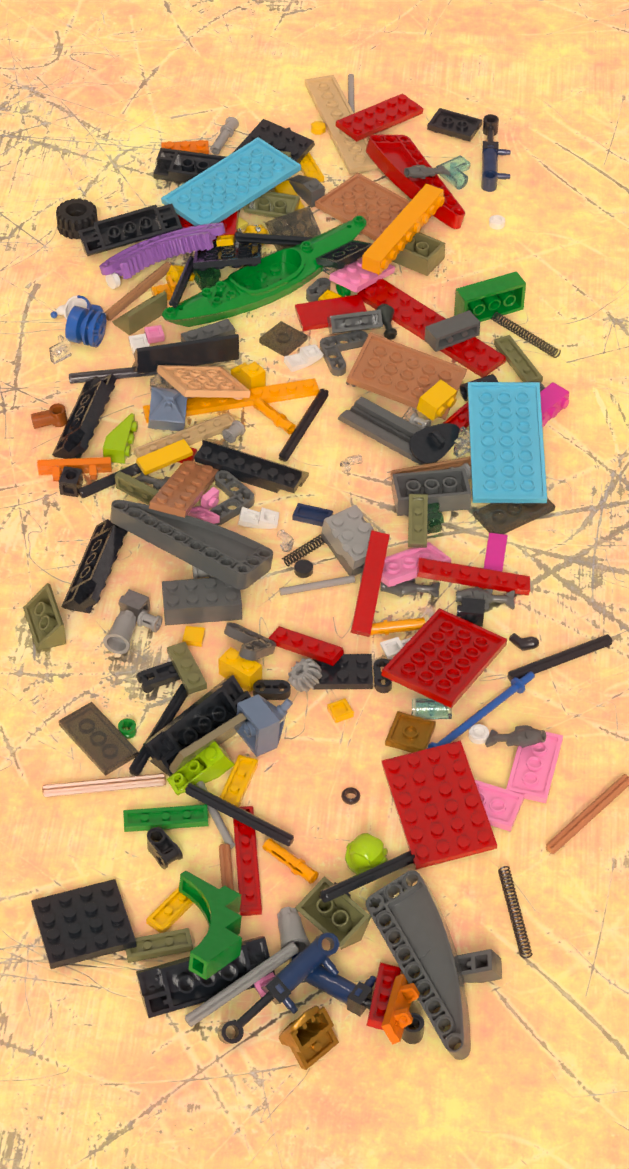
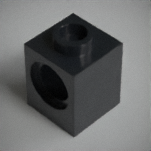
(70, 481)
(472, 610)

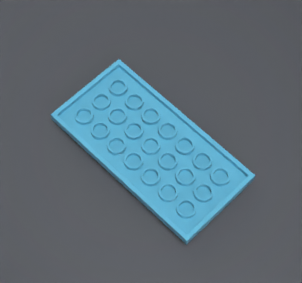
(231, 183)
(506, 442)

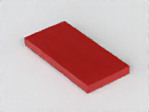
(314, 314)

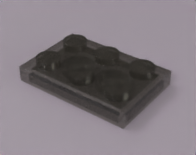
(296, 223)

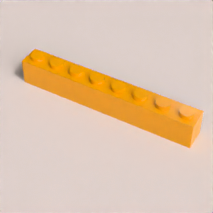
(402, 229)

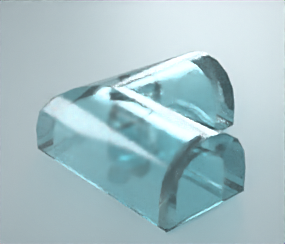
(456, 167)
(429, 709)

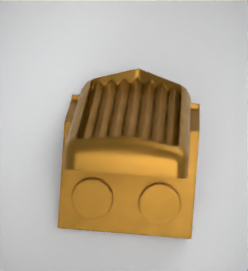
(310, 1036)

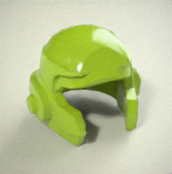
(365, 853)

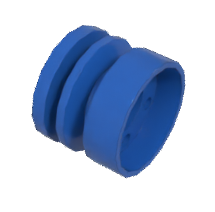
(85, 326)

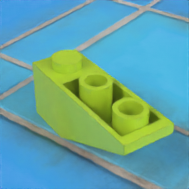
(119, 440)
(204, 767)

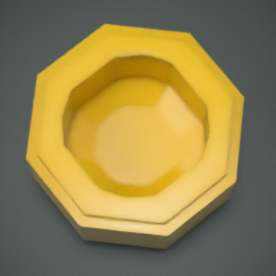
(318, 127)

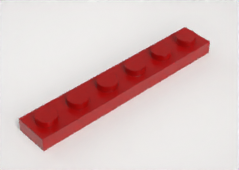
(473, 576)

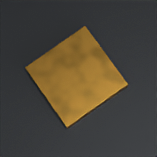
(410, 732)

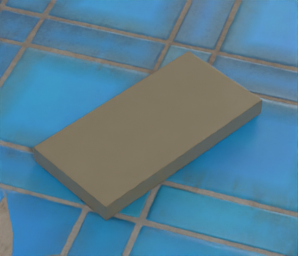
(218, 735)

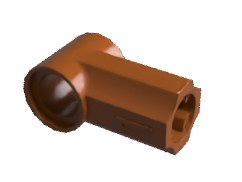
(54, 416)

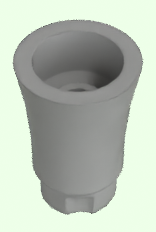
(121, 632)
(291, 929)

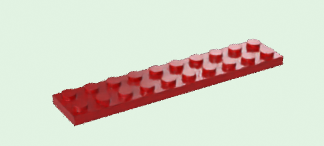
(416, 316)

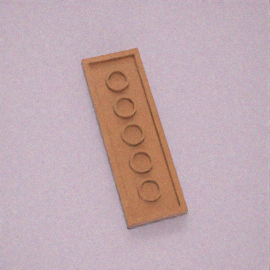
(183, 489)

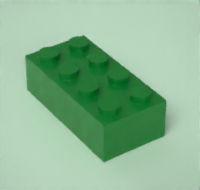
(499, 294)

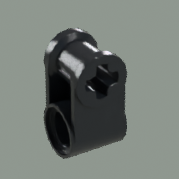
(165, 850)

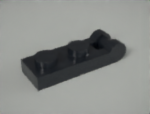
(161, 674)

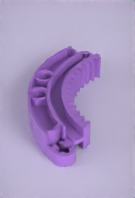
(161, 247)

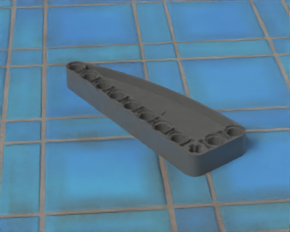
(198, 542)
(428, 941)

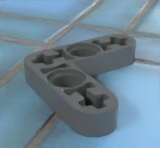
(355, 340)
(236, 497)
(254, 645)

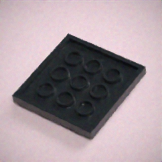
(281, 139)
(232, 255)
(83, 924)

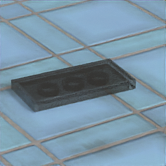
(505, 517)
(98, 738)

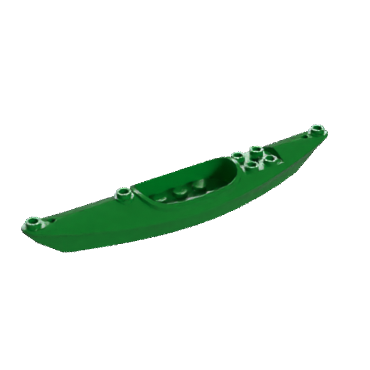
(265, 283)

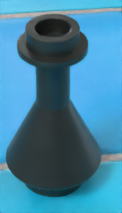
(387, 314)

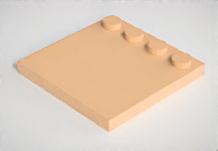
(203, 381)

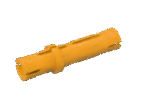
(279, 420)
(397, 626)
(297, 866)

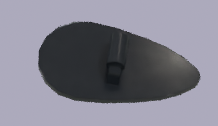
(433, 442)

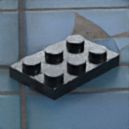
(454, 124)
(343, 255)
(349, 672)

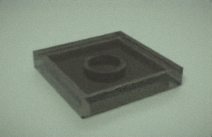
(283, 339)

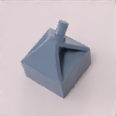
(167, 409)
(263, 723)

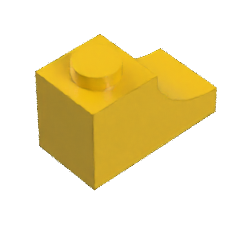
(250, 375)

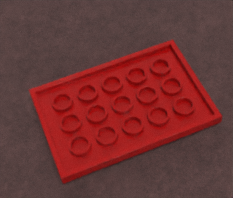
(444, 658)
(438, 805)

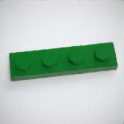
(165, 818)

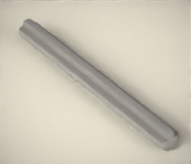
(241, 984)

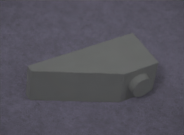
(307, 188)
(480, 966)

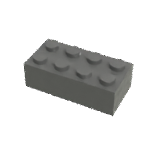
(444, 486)
(200, 601)

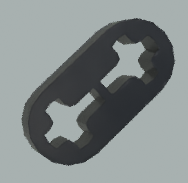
(377, 676)
(272, 689)

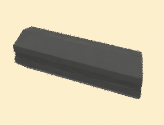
(381, 426)

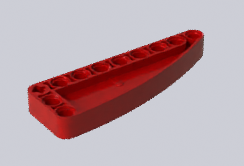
(398, 152)

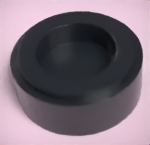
(303, 568)

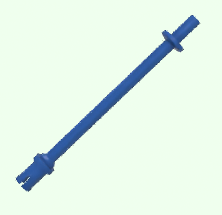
(517, 685)

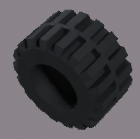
(75, 216)

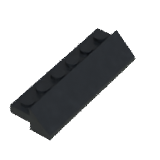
(182, 165)
(129, 228)
(187, 353)
(84, 418)
(251, 468)
(94, 567)
(195, 722)
(176, 987)

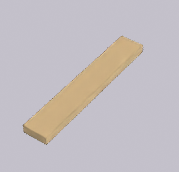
(191, 434)

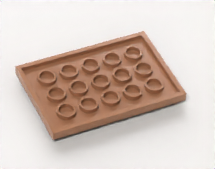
(363, 198)
(401, 371)

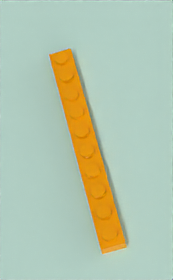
(269, 394)

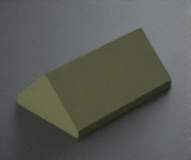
(273, 205)
(142, 314)
(45, 619)
(338, 916)

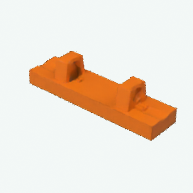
(88, 465)
(397, 1012)

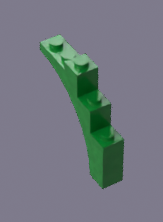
(221, 912)

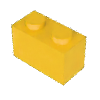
(437, 400)
(244, 671)

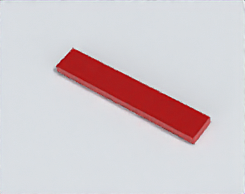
(370, 583)
(247, 867)

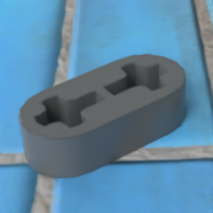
(315, 291)

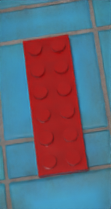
(379, 117)

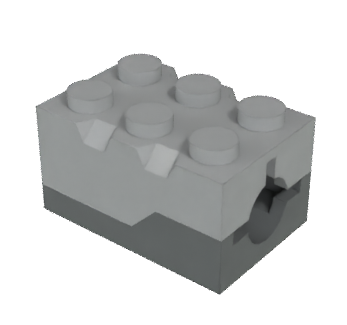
(348, 538)

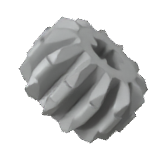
(305, 675)

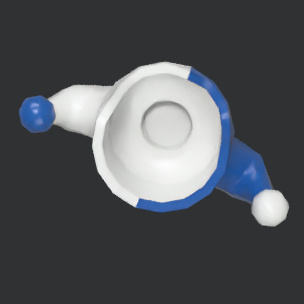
(77, 300)

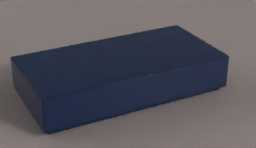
(311, 514)

